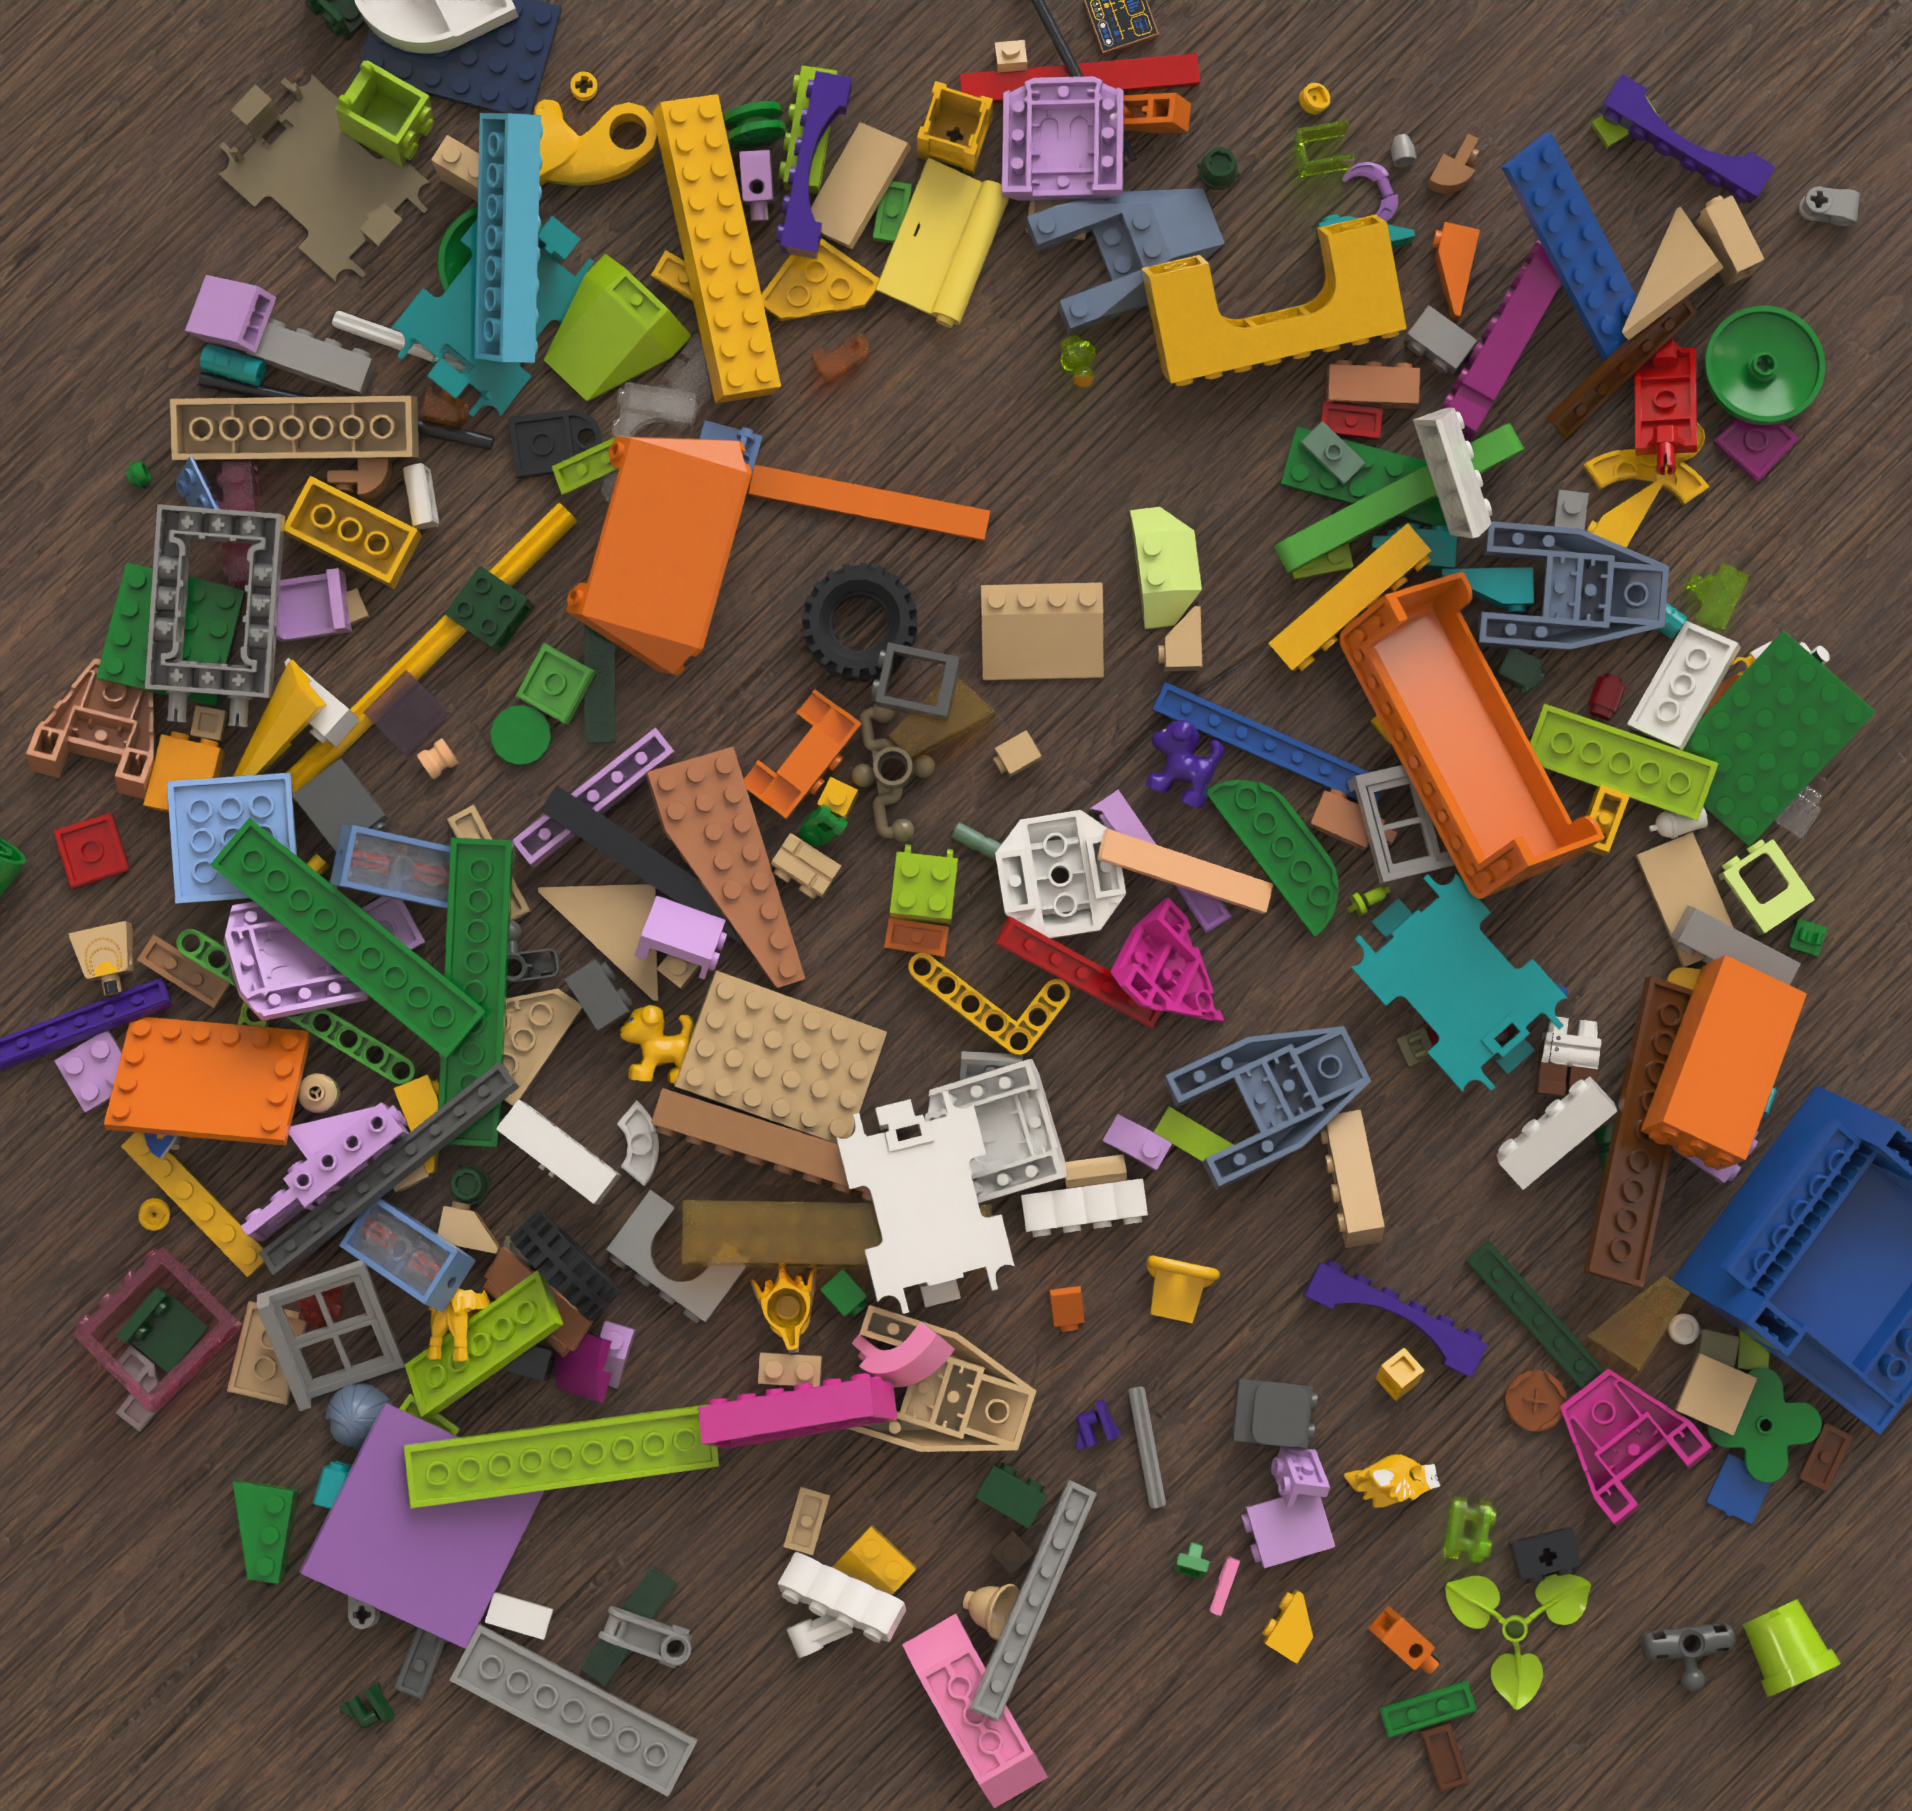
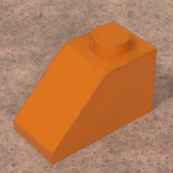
(1067, 1308)

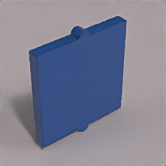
(1737, 1491)

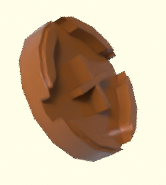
(1535, 1400)

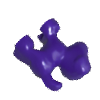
(1178, 743)

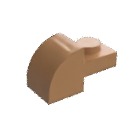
(1452, 173)
(370, 478)

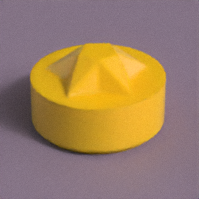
(1314, 98)
(154, 1214)

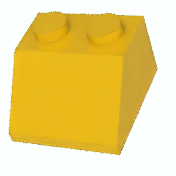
(876, 1562)

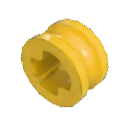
(576, 80)

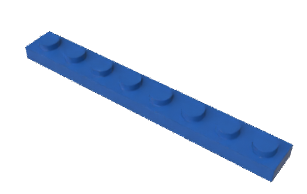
(1258, 740)

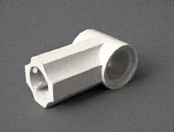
(813, 1634)

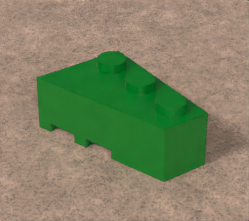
(266, 1527)

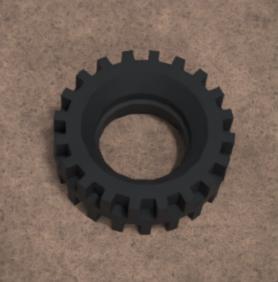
(841, 586)
(565, 1265)

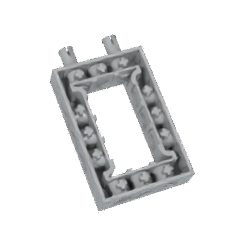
(169, 599)

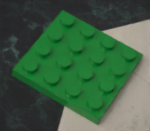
(208, 637)

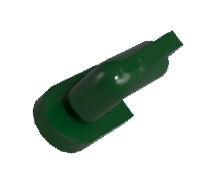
(365, 1718)

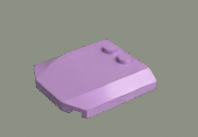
(1063, 140)
(278, 970)

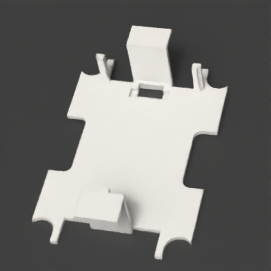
(924, 1202)

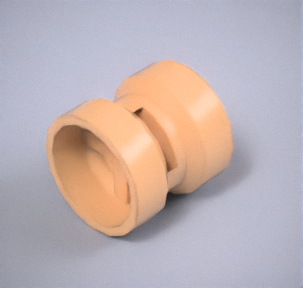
(437, 758)

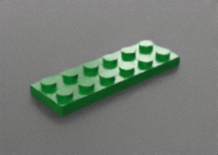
(1380, 470)

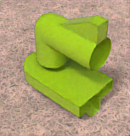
(1370, 898)

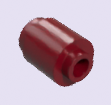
(1606, 696)

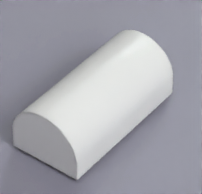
(421, 496)

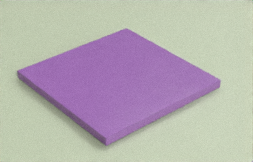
(421, 1562)

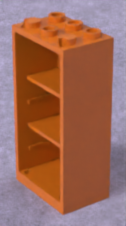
(1723, 1063)

